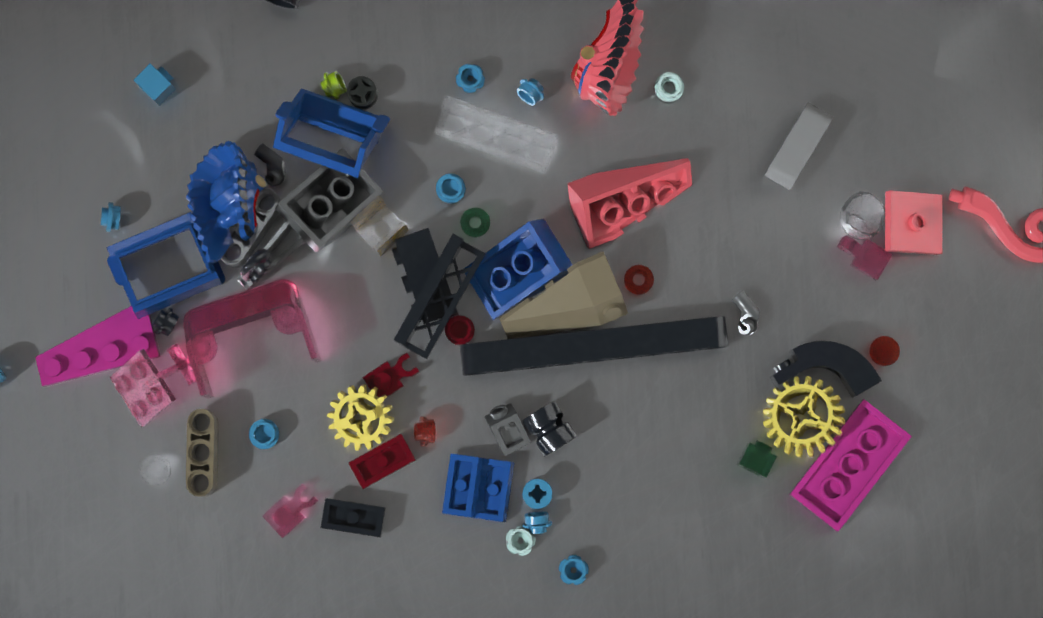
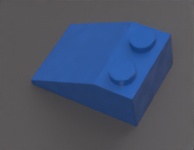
(519, 267)

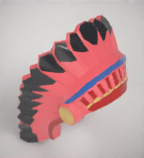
(609, 63)

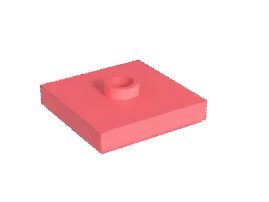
(913, 222)

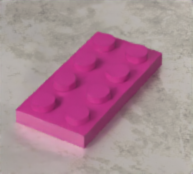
(851, 467)

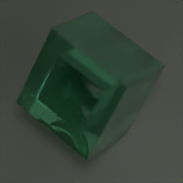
(757, 459)

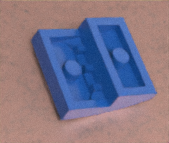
(478, 487)

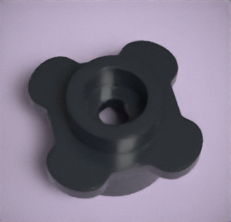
(165, 322)

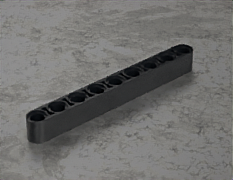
(594, 346)

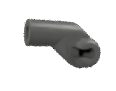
(274, 163)
(749, 314)

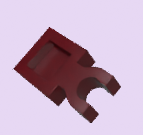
(388, 378)

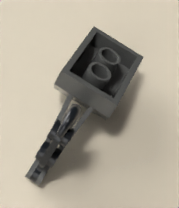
(318, 212)

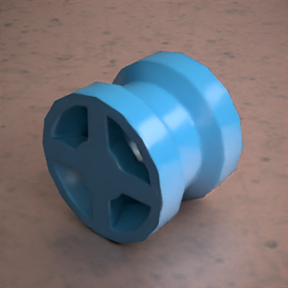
(534, 495)

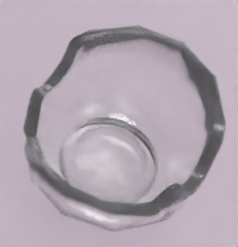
(862, 216)

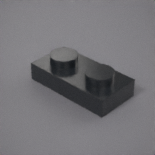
(353, 517)

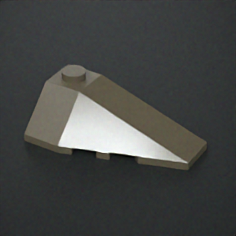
(577, 301)

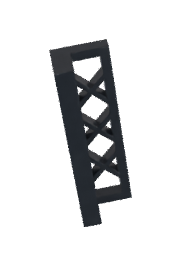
(429, 290)

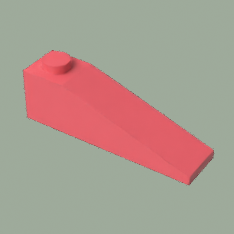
(616, 198)

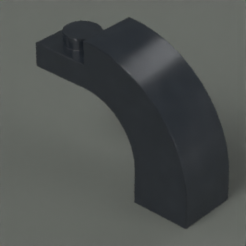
(843, 361)

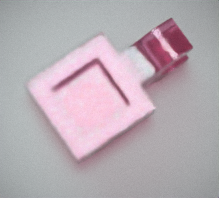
(867, 258)

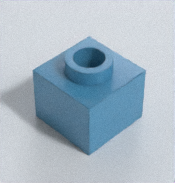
(155, 83)

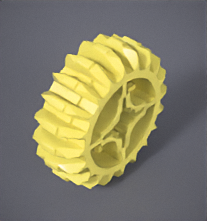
(809, 403)

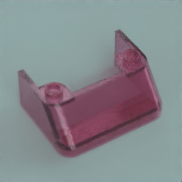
(276, 299)

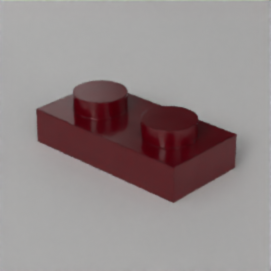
(382, 461)

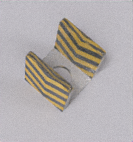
(375, 212)

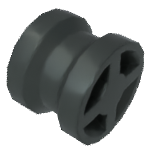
(361, 86)

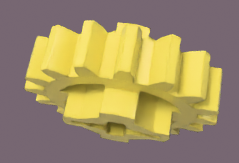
(364, 428)

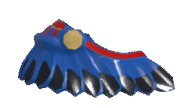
(222, 195)

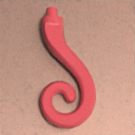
(983, 206)

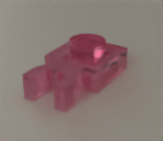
(287, 513)

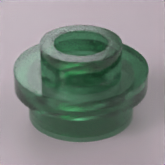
(475, 213)

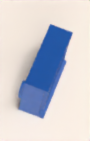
(332, 117)
(175, 293)

